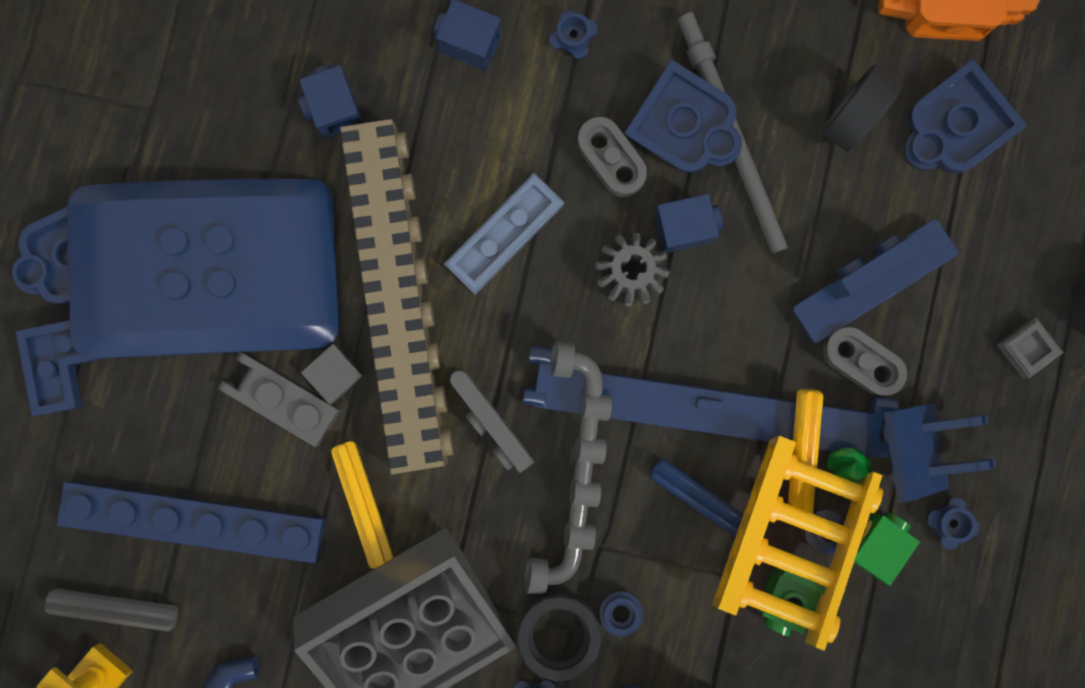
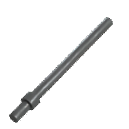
(701, 58)

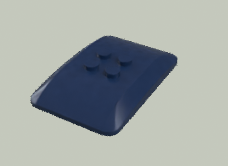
(202, 267)

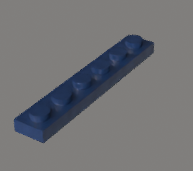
(191, 521)

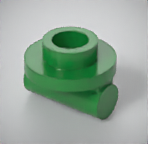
(849, 464)

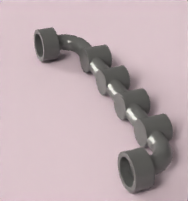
(583, 491)

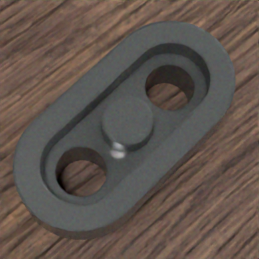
(612, 158)
(863, 360)

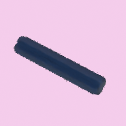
(696, 496)

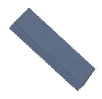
(504, 233)

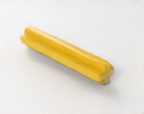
(807, 437)
(362, 504)

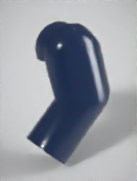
(233, 672)

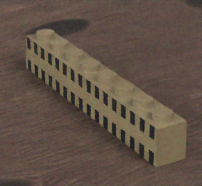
(395, 297)

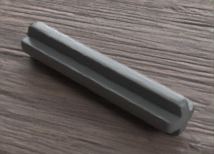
(111, 609)

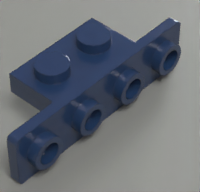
(872, 282)

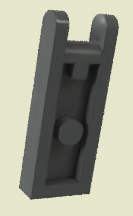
(282, 401)
(486, 418)

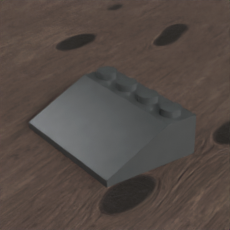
(404, 624)

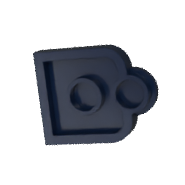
(687, 122)
(960, 122)
(45, 259)

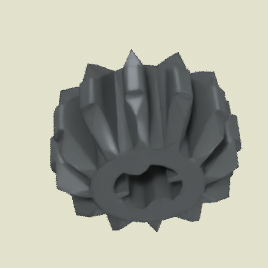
(643, 280)

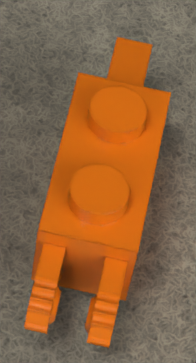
(956, 18)

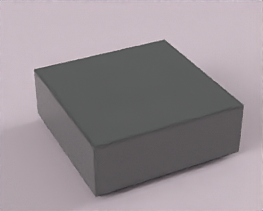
(1029, 348)
(332, 374)

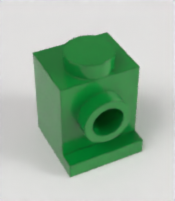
(788, 585)

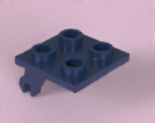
(916, 453)

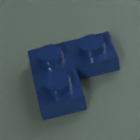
(50, 368)

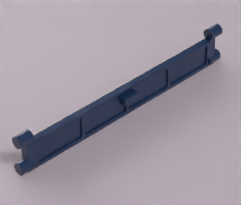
(710, 409)

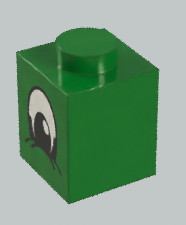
(885, 547)

